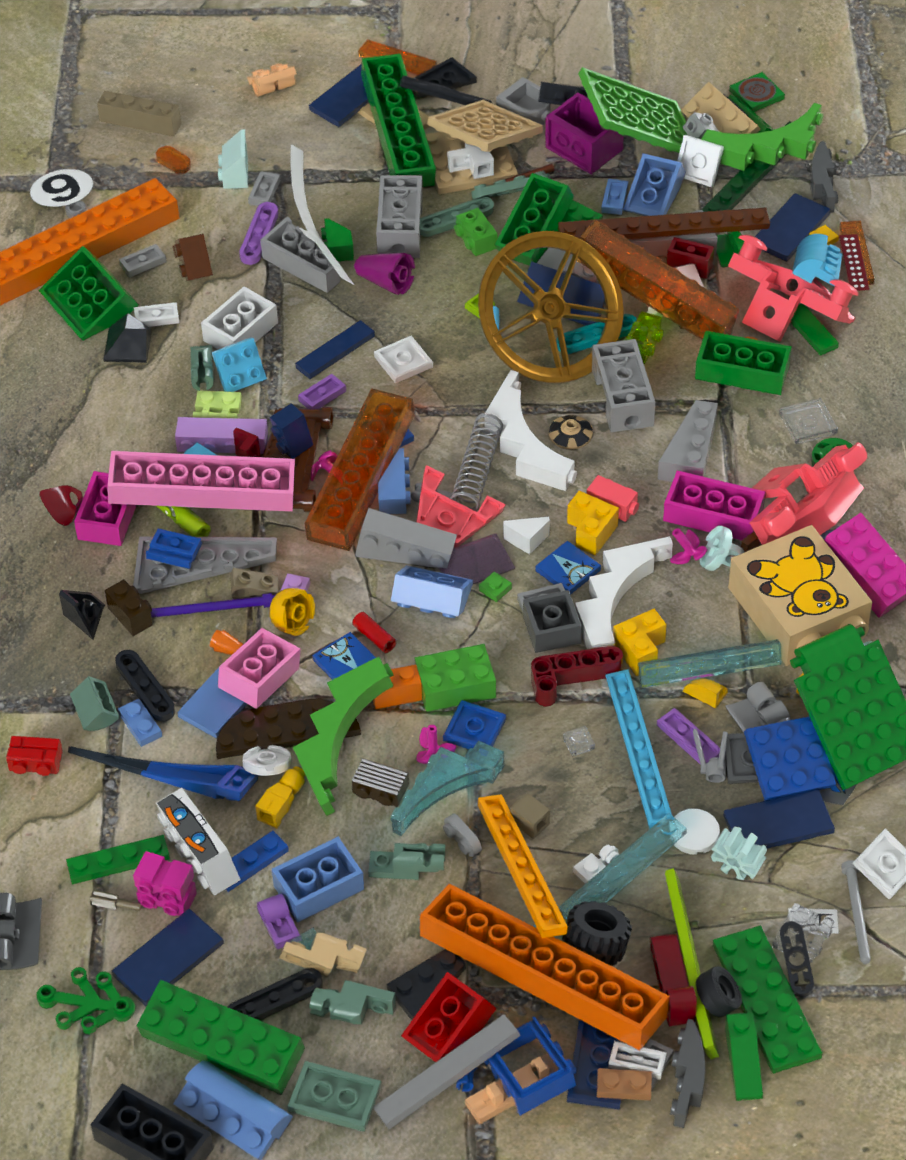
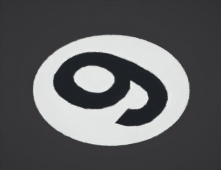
(61, 188)

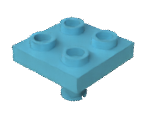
(239, 365)

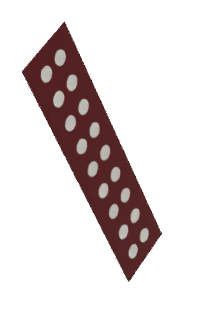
(854, 262)

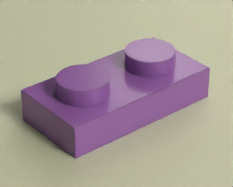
(322, 392)

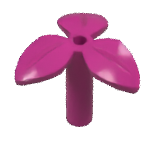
(325, 462)
(689, 543)
(428, 740)

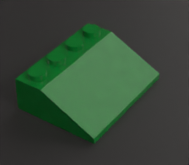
(87, 295)

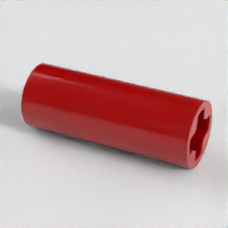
(374, 632)

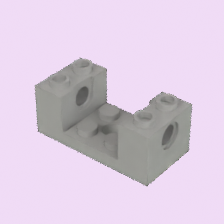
(399, 214)
(625, 384)

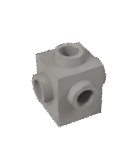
(698, 125)

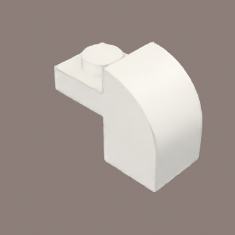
(472, 158)

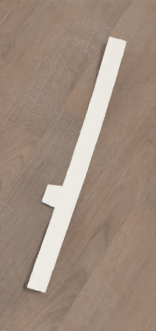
(300, 200)

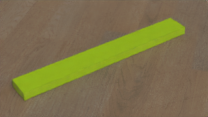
(690, 960)

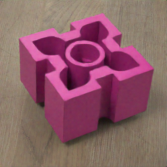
(164, 884)

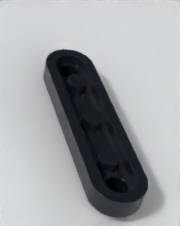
(145, 685)
(279, 995)

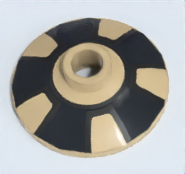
(570, 432)

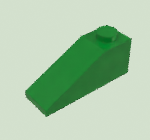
(743, 1056)

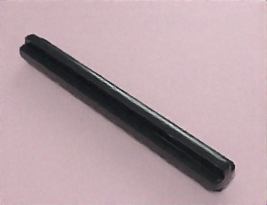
(439, 91)

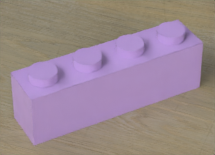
(217, 433)

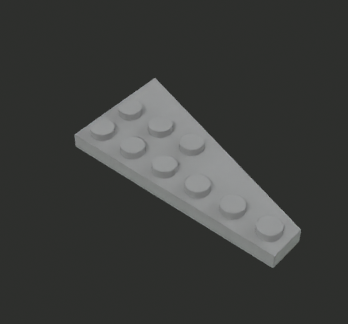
(214, 558)

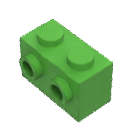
(476, 231)

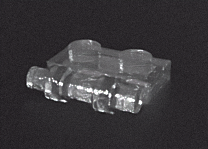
(807, 920)

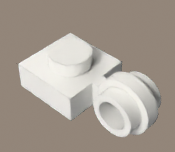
(592, 865)

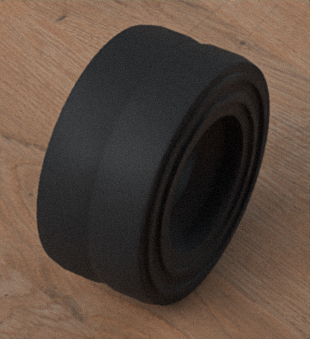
(718, 991)

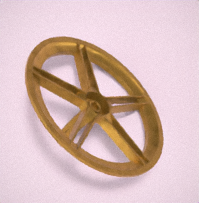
(550, 305)

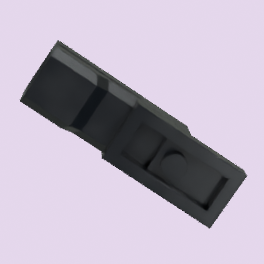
(558, 93)

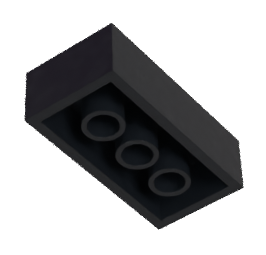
(147, 1130)

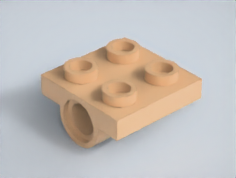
(267, 80)

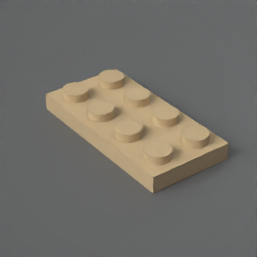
(724, 113)

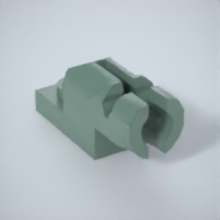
(201, 366)
(407, 861)
(351, 1002)

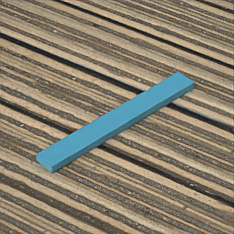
(638, 746)

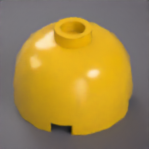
(292, 610)

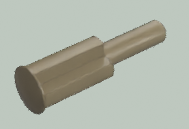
(111, 901)

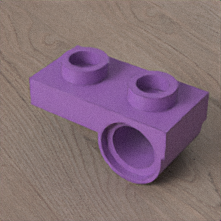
(277, 920)

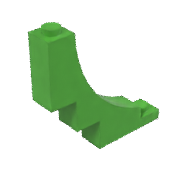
(321, 753)

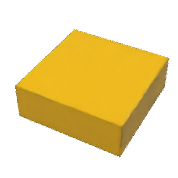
(832, 236)

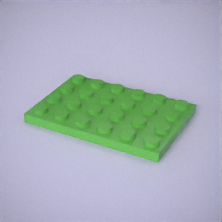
(634, 111)

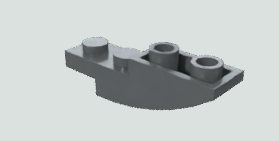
(822, 177)
(690, 1073)

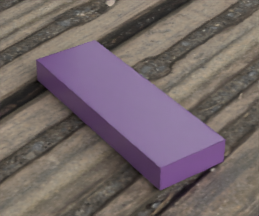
(681, 732)

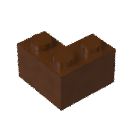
(194, 257)

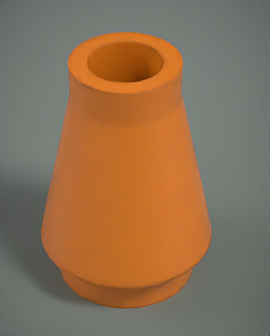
(224, 642)

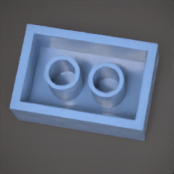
(318, 879)

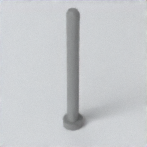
(851, 872)

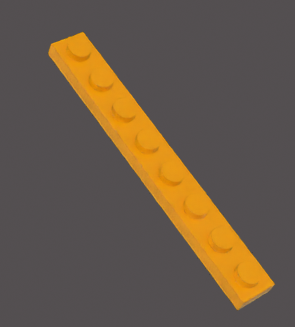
(522, 866)

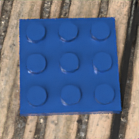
(789, 758)

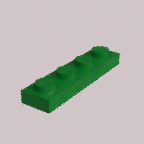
(114, 859)

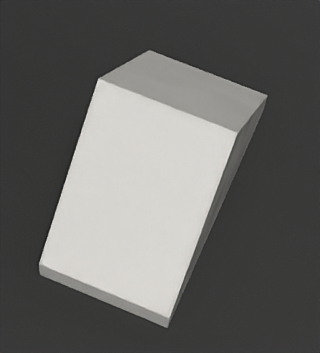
(526, 533)

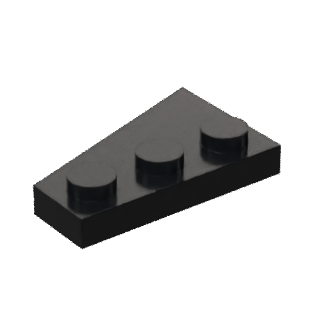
(447, 74)
(417, 984)

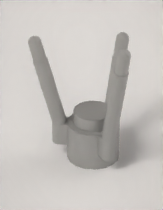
(716, 767)

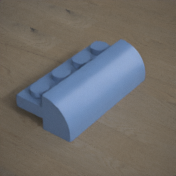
(232, 1109)

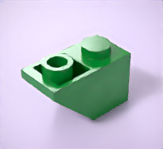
(338, 240)

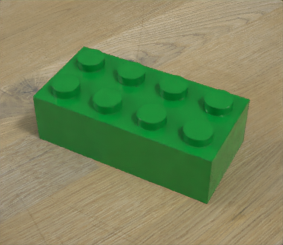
(537, 209)
(743, 362)

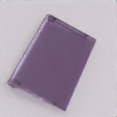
(479, 559)

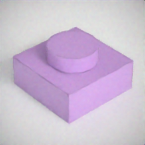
(296, 581)

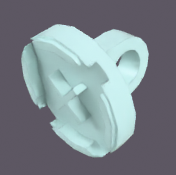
(719, 549)

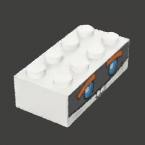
(197, 842)

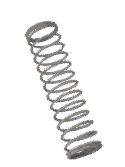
(483, 430)

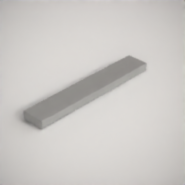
(446, 1071)

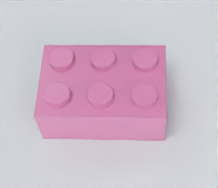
(259, 668)

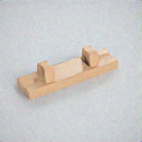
(493, 1098)

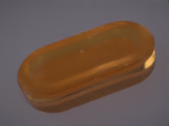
(173, 159)

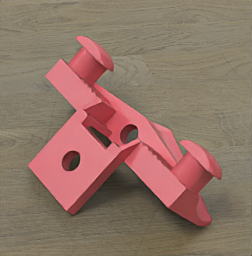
(778, 278)
(830, 491)

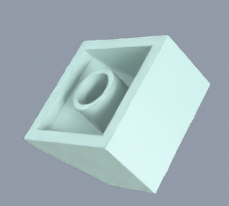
(234, 162)

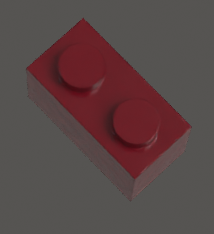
(687, 252)

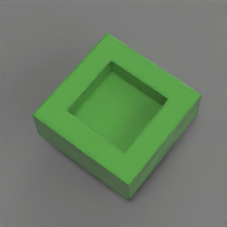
(495, 586)

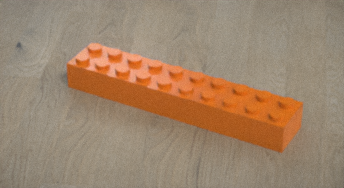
(97, 229)
(544, 966)

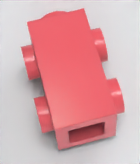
(616, 495)

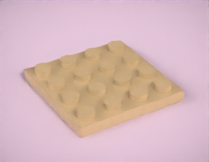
(484, 125)
(460, 180)

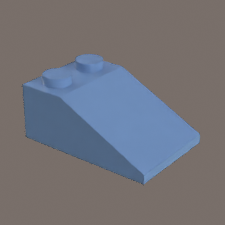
(654, 186)

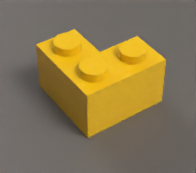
(593, 519)
(639, 638)

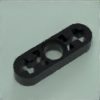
(793, 978)

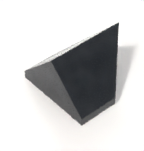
(82, 610)

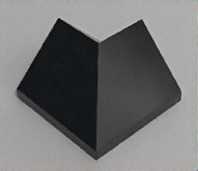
(127, 341)

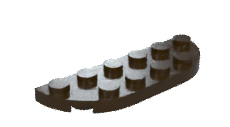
(273, 725)

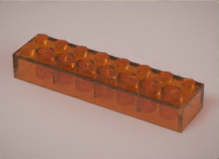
(661, 285)
(358, 468)

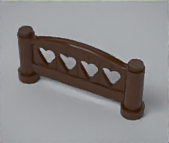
(304, 462)

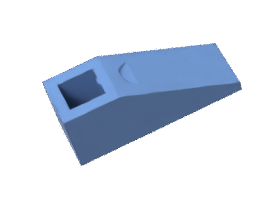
(393, 484)

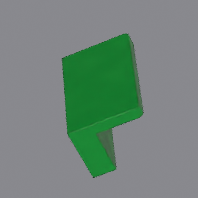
(728, 245)

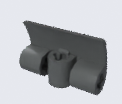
(19, 932)

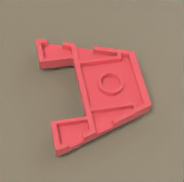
(448, 515)

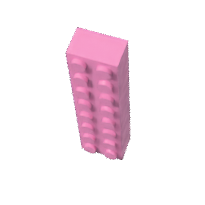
(201, 481)

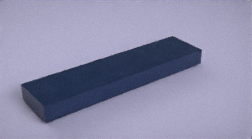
(335, 349)

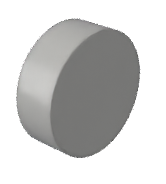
(75, 209)

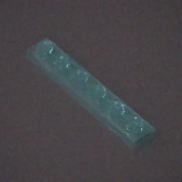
(710, 663)
(628, 864)

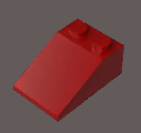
(448, 1018)

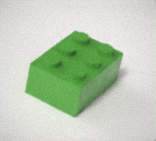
(455, 677)

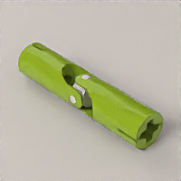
(187, 520)

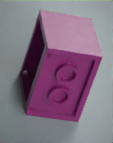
(578, 137)

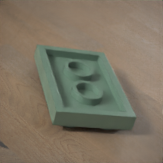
(334, 1096)

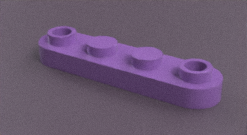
(261, 224)

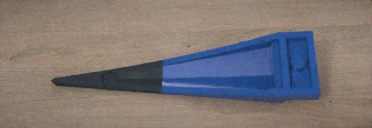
(209, 780)

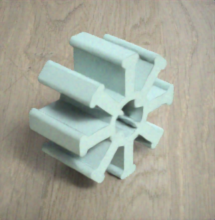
(739, 853)

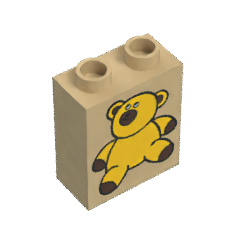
(797, 590)

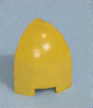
(706, 691)

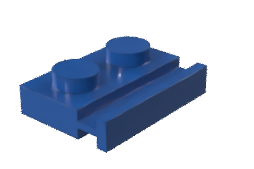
(173, 548)

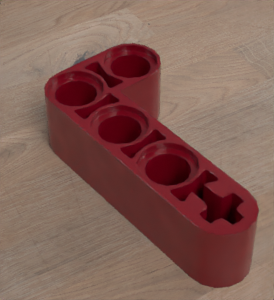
(571, 668)
(673, 979)

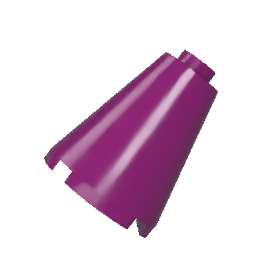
(387, 270)

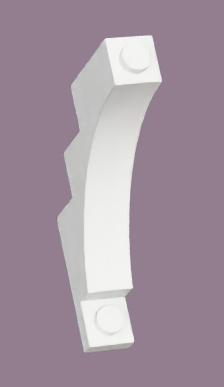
(516, 439)
(622, 570)

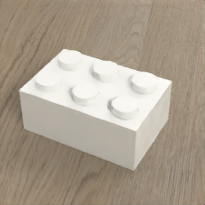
(239, 318)

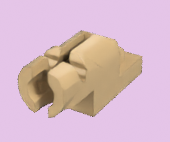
(323, 954)

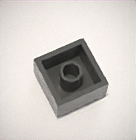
(552, 621)

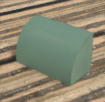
(94, 704)

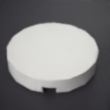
(267, 761)
(701, 831)

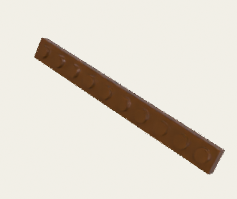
(677, 223)

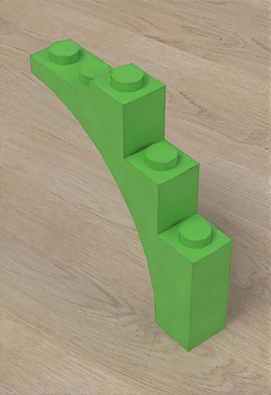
(769, 146)

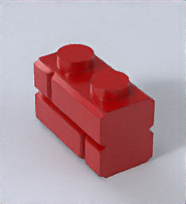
(34, 755)

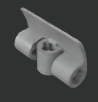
(758, 709)

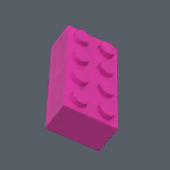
(711, 503)
(870, 563)

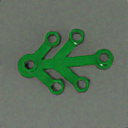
(87, 1003)

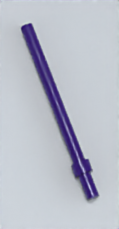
(265, 600)

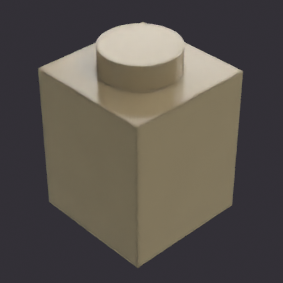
(530, 815)

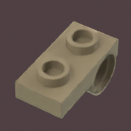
(248, 583)

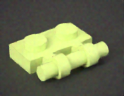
(217, 404)

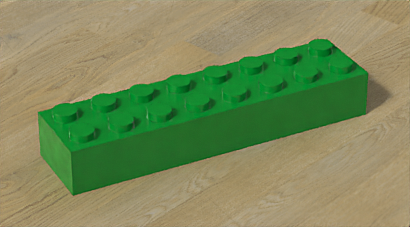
(397, 118)

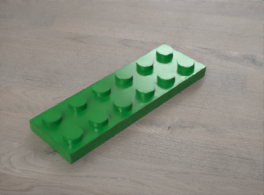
(766, 992)

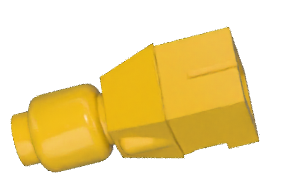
(279, 797)

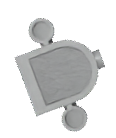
(523, 100)

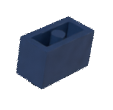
(291, 431)

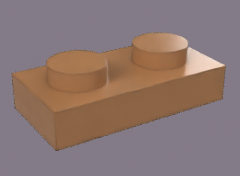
(624, 1084)

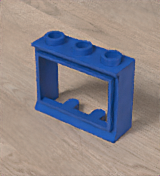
(544, 1089)

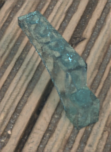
(445, 775)

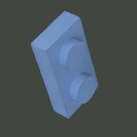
(614, 196)
(140, 722)

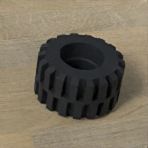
(598, 931)

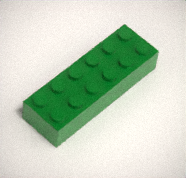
(221, 1037)

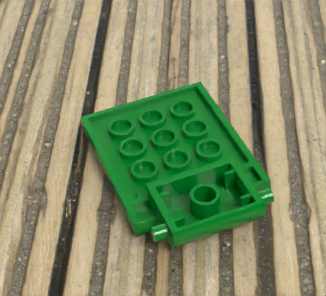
(852, 703)

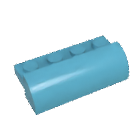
(817, 259)

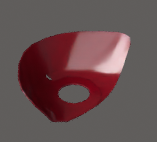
(59, 503)

